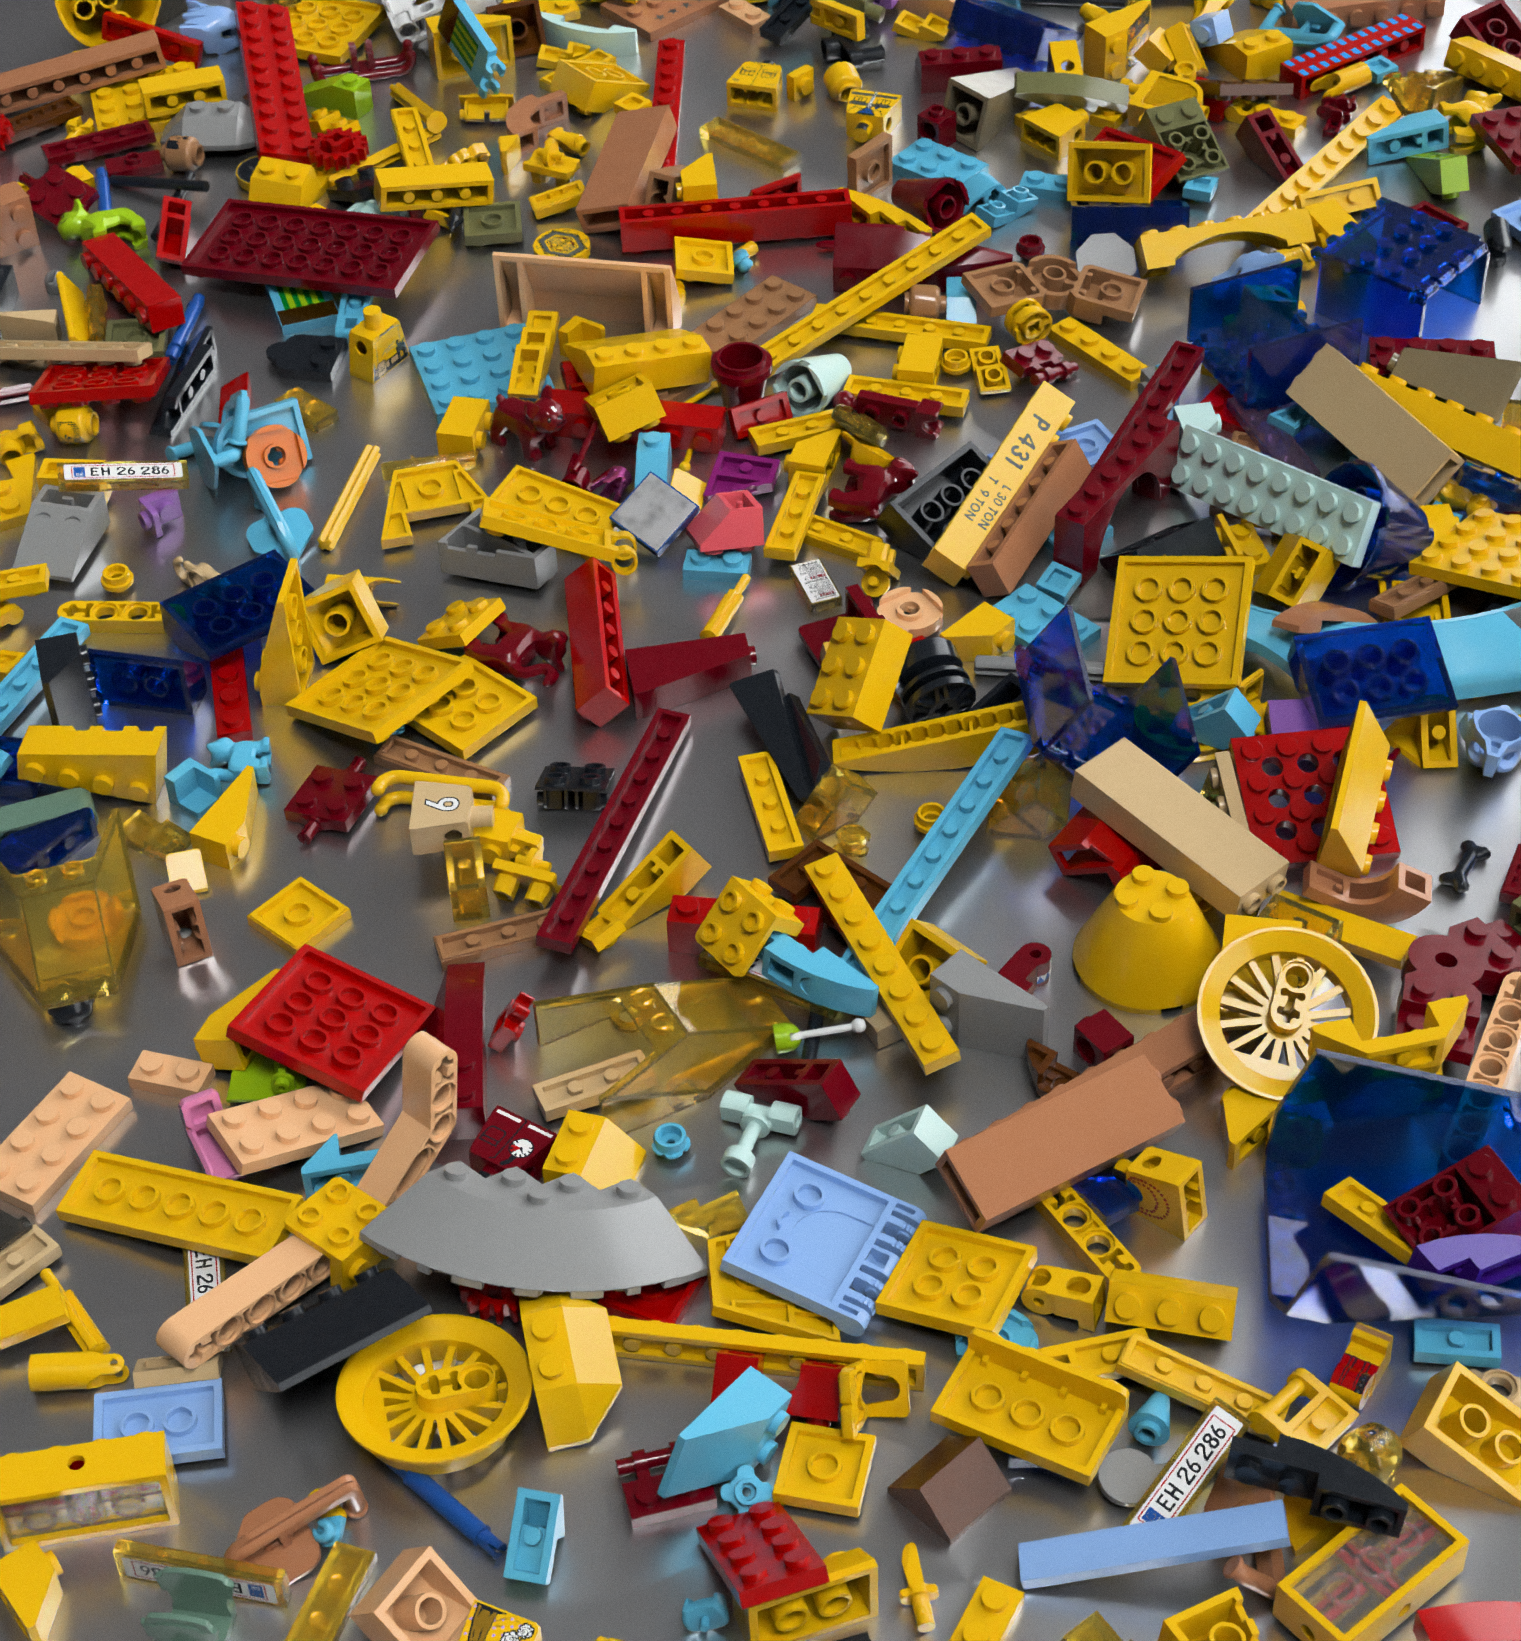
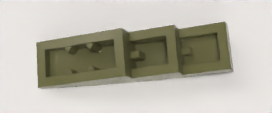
(1072, 90)

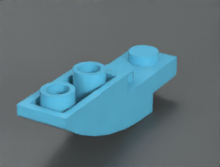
(817, 976)

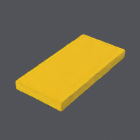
(555, 497)

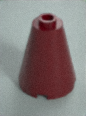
(931, 200)

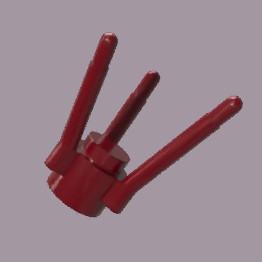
(577, 474)

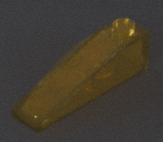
(1423, 89)

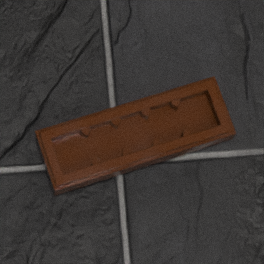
(44, 117)

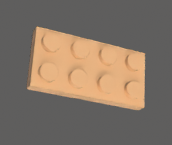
(291, 1127)
(57, 1140)

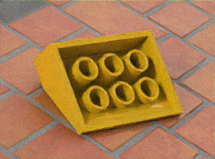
(663, 356)
(1356, 797)

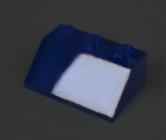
(148, 682)

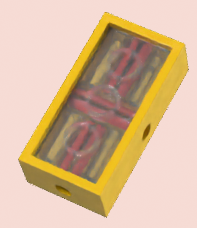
(87, 1490)
(1368, 1581)

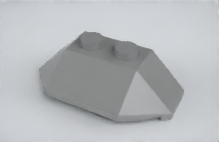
(214, 124)

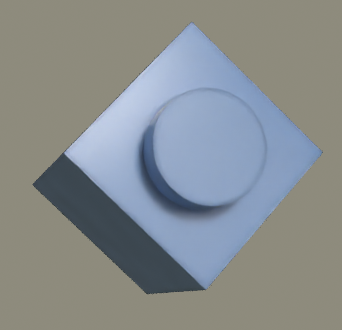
(1212, 28)

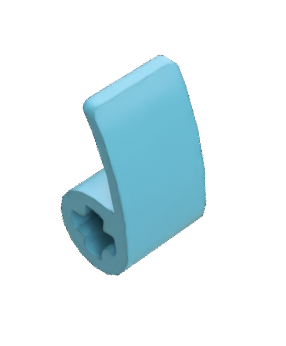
(982, 187)

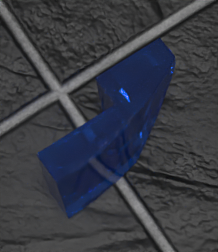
(1107, 1198)

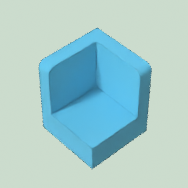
(193, 787)

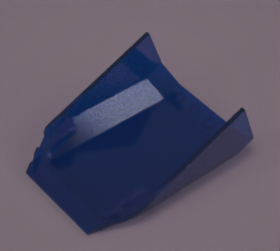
(1389, 1134)

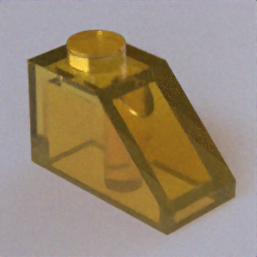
(466, 879)

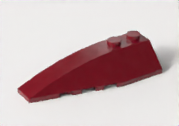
(869, 247)
(461, 1026)

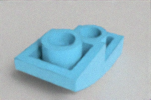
(1010, 206)

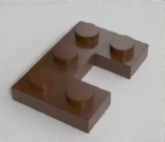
(1248, 89)
(793, 884)

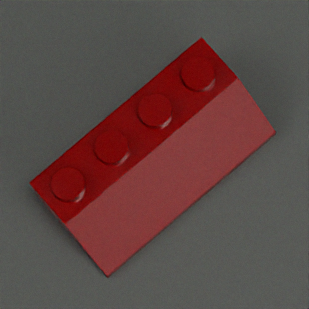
(689, 912)

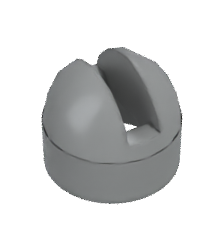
(51, 282)

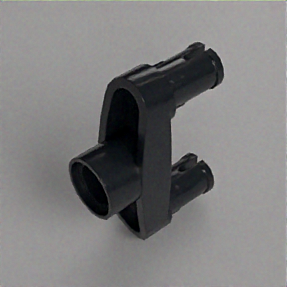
(844, 49)

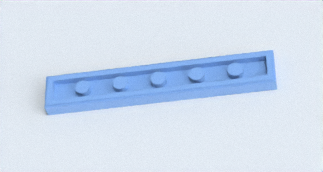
(1153, 1544)

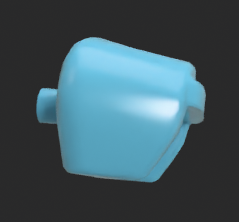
(705, 1613)

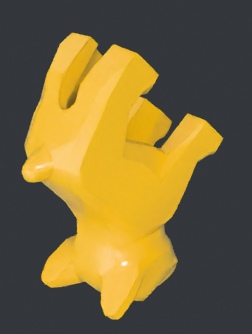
(1461, 113)

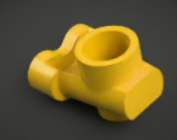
(20, 441)

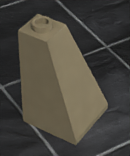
(983, 105)
(1473, 381)

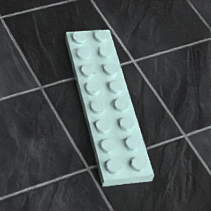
(1274, 494)

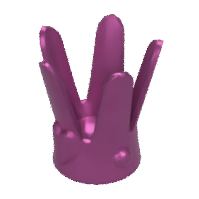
(616, 481)

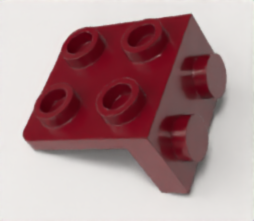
(818, 632)

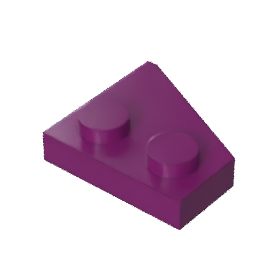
(740, 473)

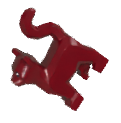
(517, 647)

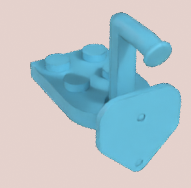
(218, 453)

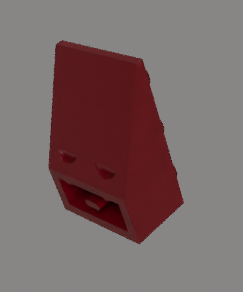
(1464, 1199)

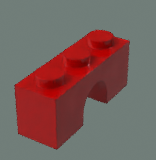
(812, 1398)

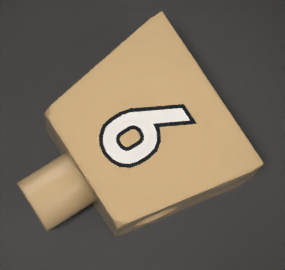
(444, 814)

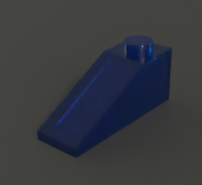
(48, 842)

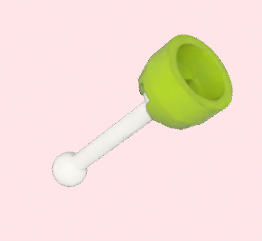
(789, 1035)

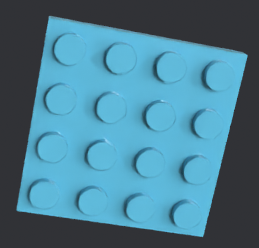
(468, 367)

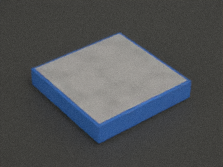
(655, 514)

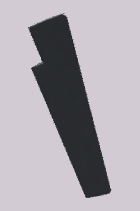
(187, 382)
(784, 730)

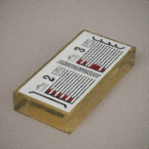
(815, 585)

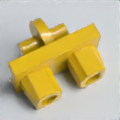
(549, 163)
(878, 568)
(529, 874)

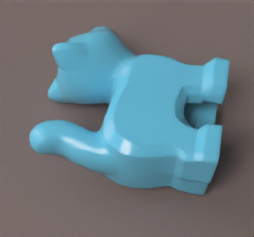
(238, 756)

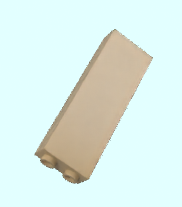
(1374, 425)
(1179, 829)

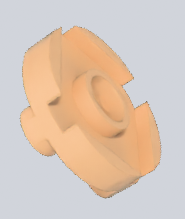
(924, 610)

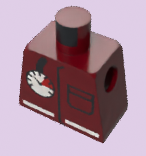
(510, 1142)

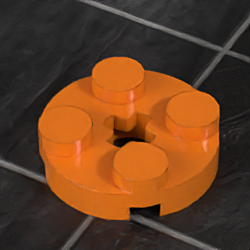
(284, 441)

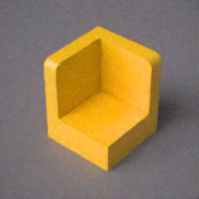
(578, 330)

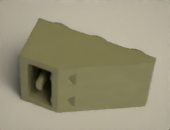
(1185, 129)

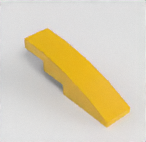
(872, 210)
(533, 354)

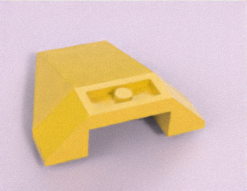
(1417, 1049)

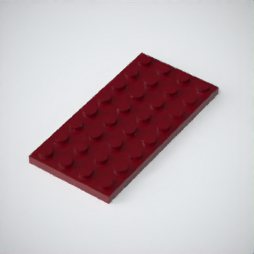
(311, 248)

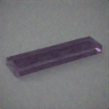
(1270, 438)

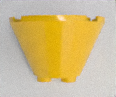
(85, 17)
(1146, 945)

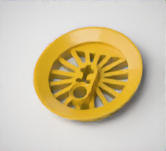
(1305, 951)
(441, 1398)

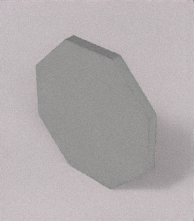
(1107, 252)

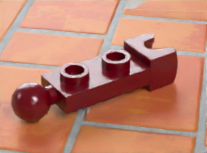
(896, 411)

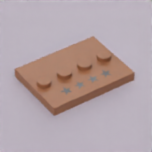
(658, 17)

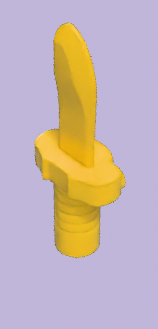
(917, 1593)

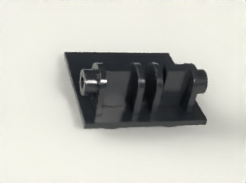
(561, 777)

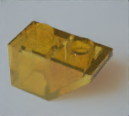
(835, 802)

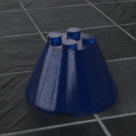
(1398, 533)

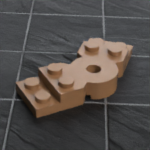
(1057, 286)

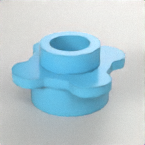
(745, 1478)

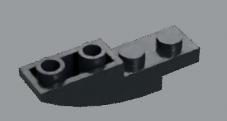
(1334, 1485)

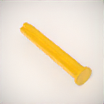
(434, 120)

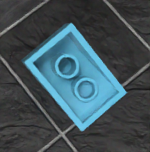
(729, 1433)

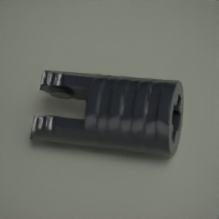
(1498, 239)

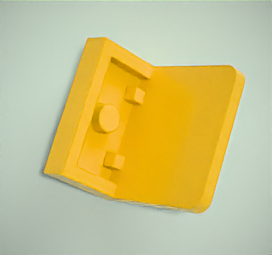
(743, 923)
(332, 1225)

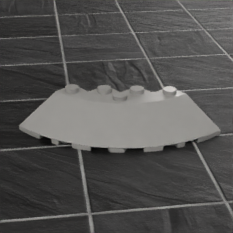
(535, 1233)

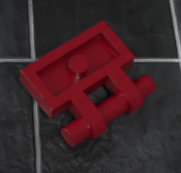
(1039, 362)
(641, 1496)

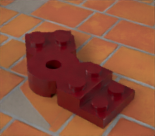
(1464, 962)

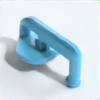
(1315, 24)
(239, 408)
(281, 530)

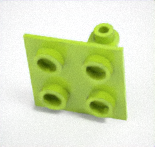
(263, 1080)

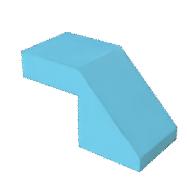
(960, 303)

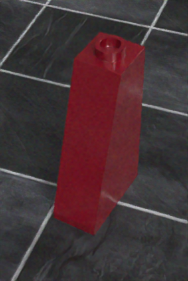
(685, 671)

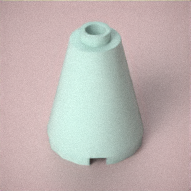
(812, 381)

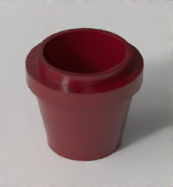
(741, 372)

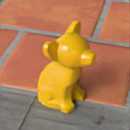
(1462, 499)

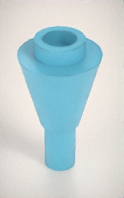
(1152, 1421)

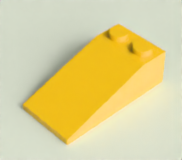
(289, 651)

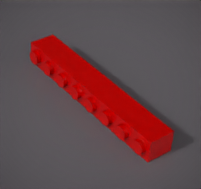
(735, 219)

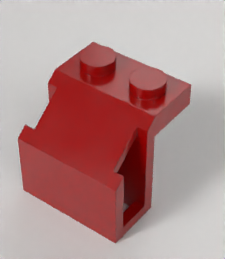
(1098, 849)

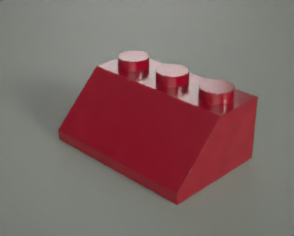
(937, 66)

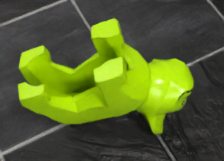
(122, 221)

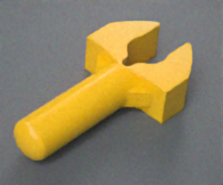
(77, 128)

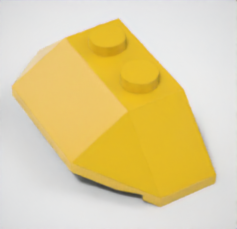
(570, 1365)

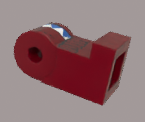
(1029, 967)

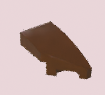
(1045, 1069)

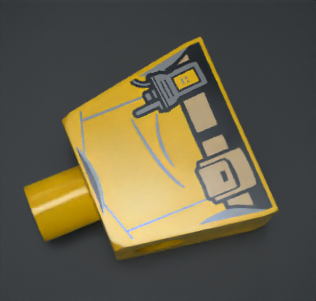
(376, 345)

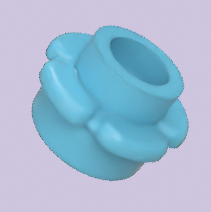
(670, 1141)

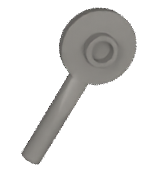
(1127, 1475)

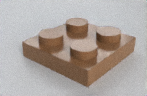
(871, 166)

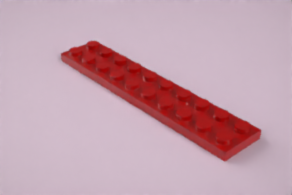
(273, 81)

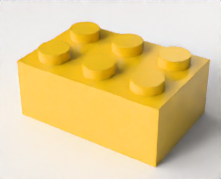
(859, 674)

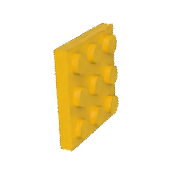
(474, 711)
(956, 1279)

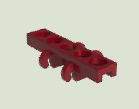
(1332, 109)

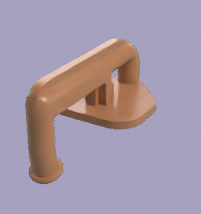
(279, 1529)
(1270, 1563)

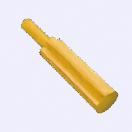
(725, 610)
(80, 1324)

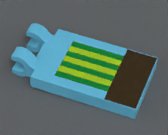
(471, 45)
(301, 309)

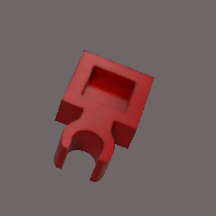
(510, 1022)

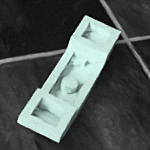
(616, 40)

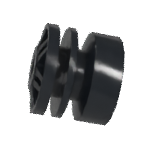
(934, 681)

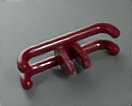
(370, 68)

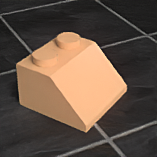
(415, 1601)

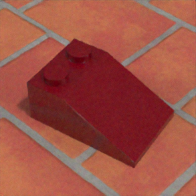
(1493, 25)

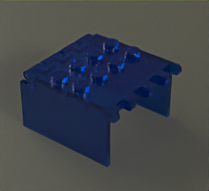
(1393, 265)
(1258, 334)
(1078, 720)

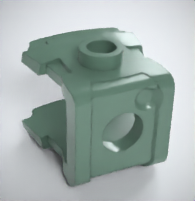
(200, 1605)

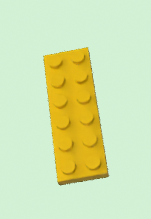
(177, 1207)

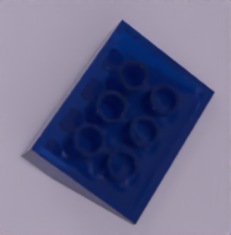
(1009, 28)
(1125, 219)
(227, 608)
(1386, 664)

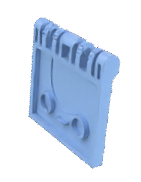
(821, 1237)

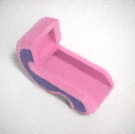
(205, 1148)

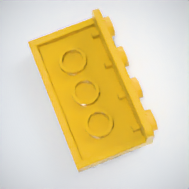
(1032, 1406)

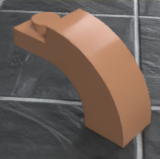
(533, 114)
(1380, 899)

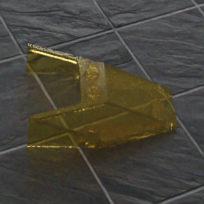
(73, 923)
(698, 1036)

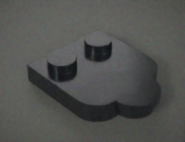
(355, 187)
(308, 357)

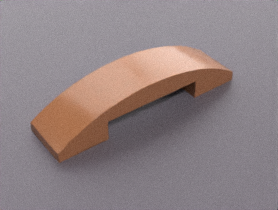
(1309, 616)

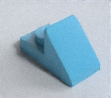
(330, 1163)
(534, 1535)

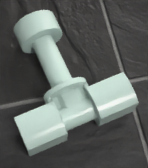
(756, 1123)

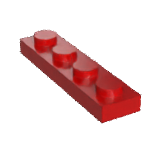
(173, 45)
(231, 697)

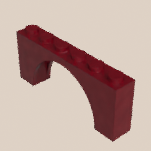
(1144, 461)

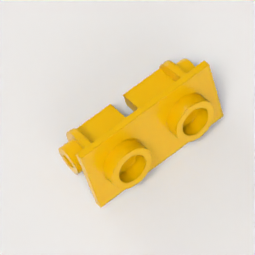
(474, 107)

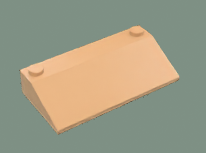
(586, 289)

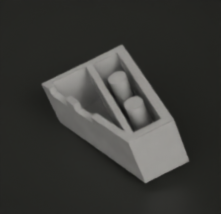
(504, 559)

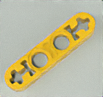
(121, 619)
(1091, 1232)

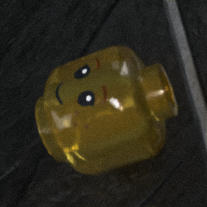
(1373, 1449)

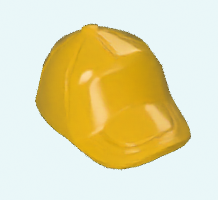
(865, 452)

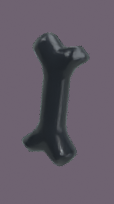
(1458, 877)

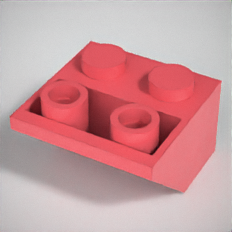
(728, 522)

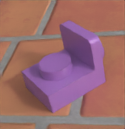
(159, 509)

